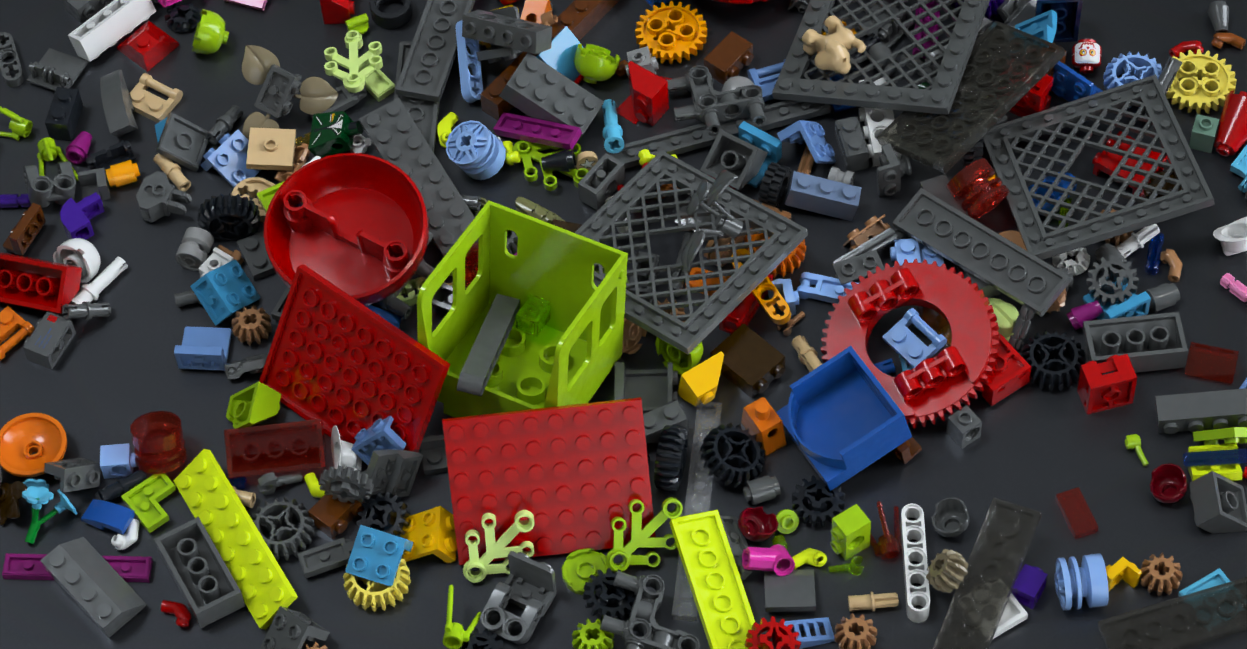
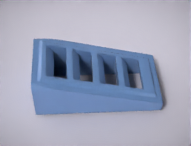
(806, 625)

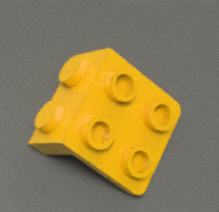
(432, 534)

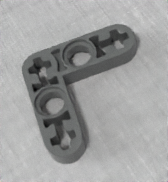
(10, 50)

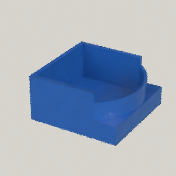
(842, 418)

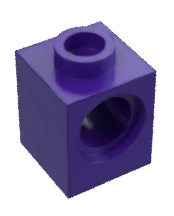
(1029, 585)

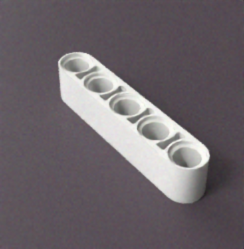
(915, 572)

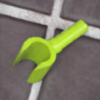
(1134, 442)

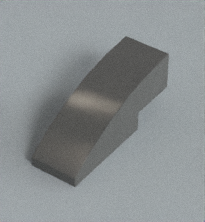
(117, 104)

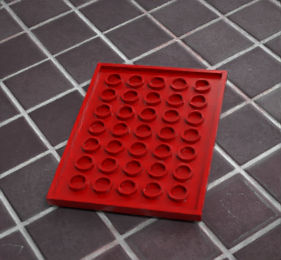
(350, 364)
(560, 463)

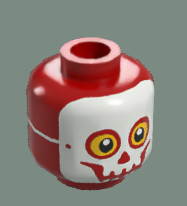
(1086, 55)

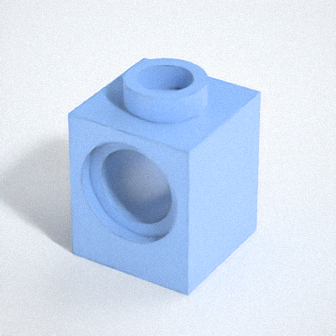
(117, 460)

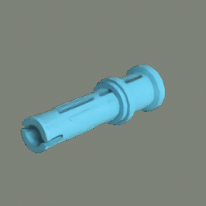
(612, 131)

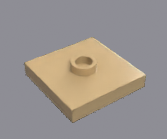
(271, 149)

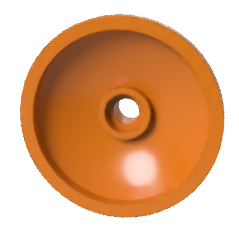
(27, 435)

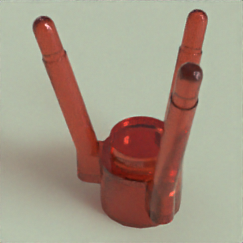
(888, 546)

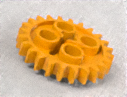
(671, 32)

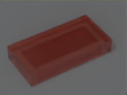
(1076, 513)

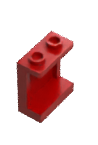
(1109, 161)

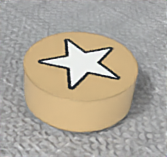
(586, 160)

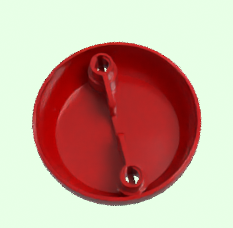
(350, 223)

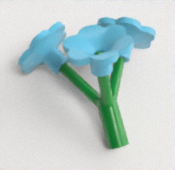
(38, 494)

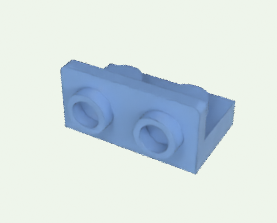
(377, 437)

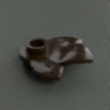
(9, 500)

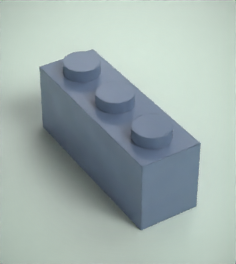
(823, 196)

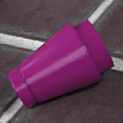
(78, 149)
(1085, 312)

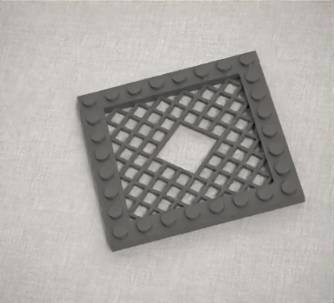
(1143, 93)
(938, 98)
(666, 169)

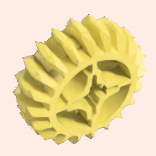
(378, 594)

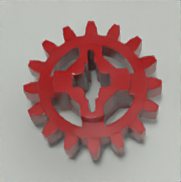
(781, 635)

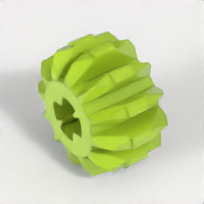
(591, 637)

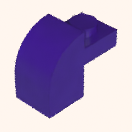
(77, 216)

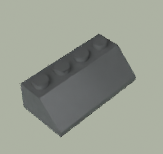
(1149, 340)
(93, 584)

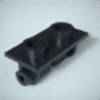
(116, 154)

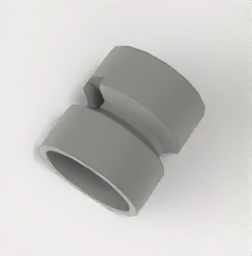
(194, 248)

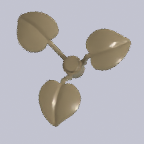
(315, 93)

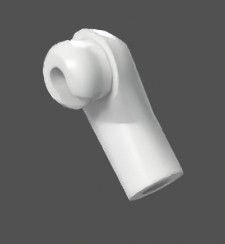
(122, 542)

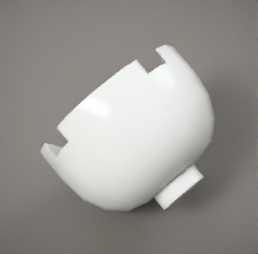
(79, 253)

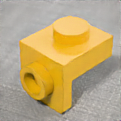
(1124, 571)

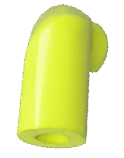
(511, 157)
(313, 485)
(810, 557)

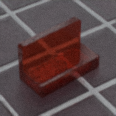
(1211, 362)

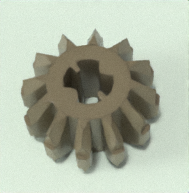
(947, 571)

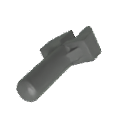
(269, 481)

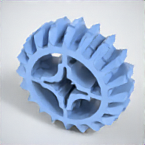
(1133, 68)

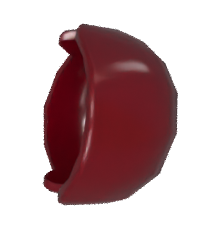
(1168, 483)
(756, 524)

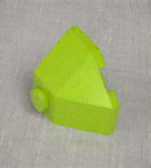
(253, 405)

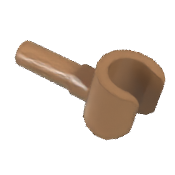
(548, 19)
(236, 254)
(791, 323)

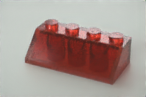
(275, 448)

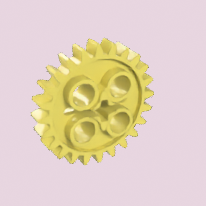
(1201, 82)

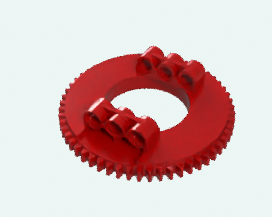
(937, 382)

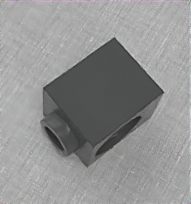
(964, 427)

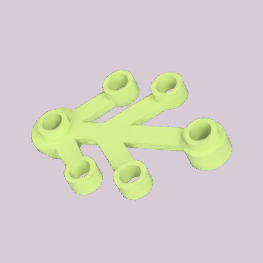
(354, 80)
(495, 548)

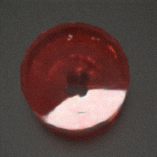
(975, 186)
(158, 442)

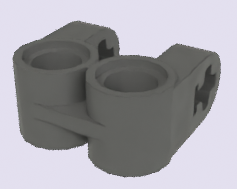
(44, 190)
(497, 604)

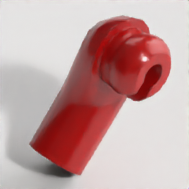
(1185, 46)
(179, 610)

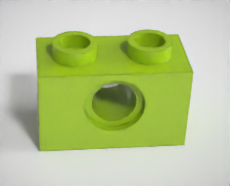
(850, 532)

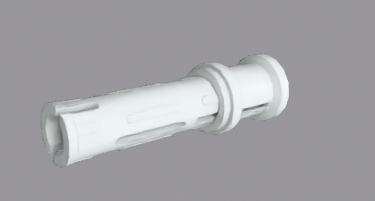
(91, 291)

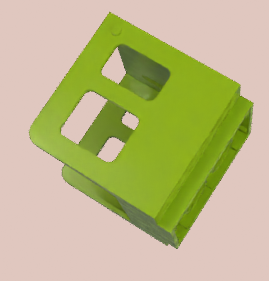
(575, 345)

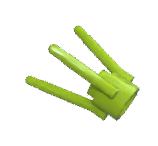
(18, 125)
(49, 151)
(454, 632)

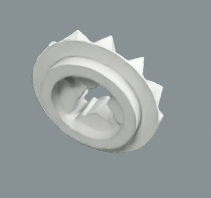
(1076, 267)

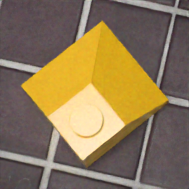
(701, 381)

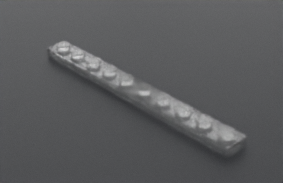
(697, 501)

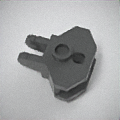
(160, 198)

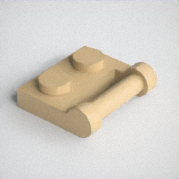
(150, 104)

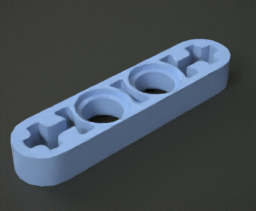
(470, 85)

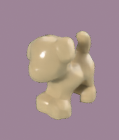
(833, 46)

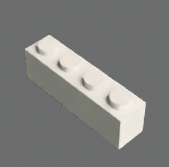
(109, 26)

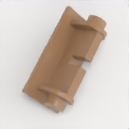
(300, 158)
(873, 227)

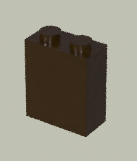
(750, 361)

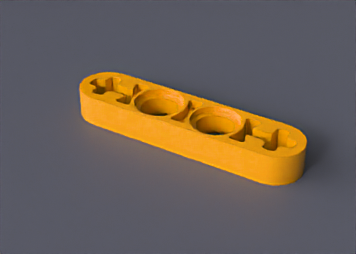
(768, 305)

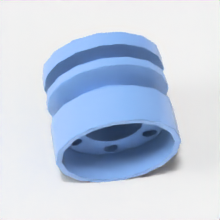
(475, 150)
(1077, 582)

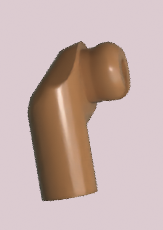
(1170, 257)

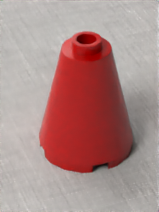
(1232, 125)

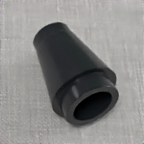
(560, 161)

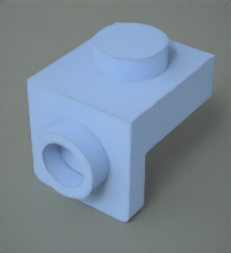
(785, 288)

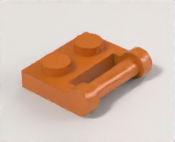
(10, 323)

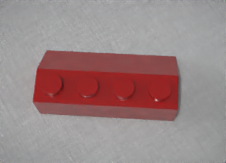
(37, 282)

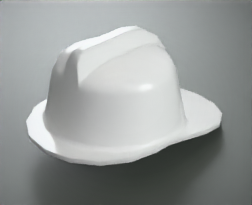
(1233, 237)
(342, 452)

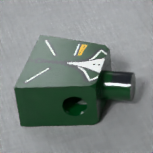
(332, 133)

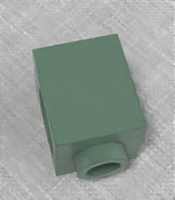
(1204, 133)

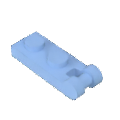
(826, 288)

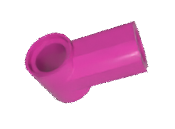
(768, 559)

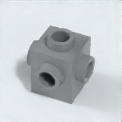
(643, 58)

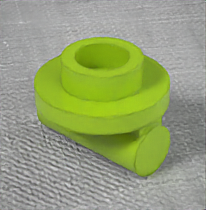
(358, 23)
(787, 521)

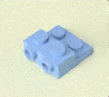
(911, 250)

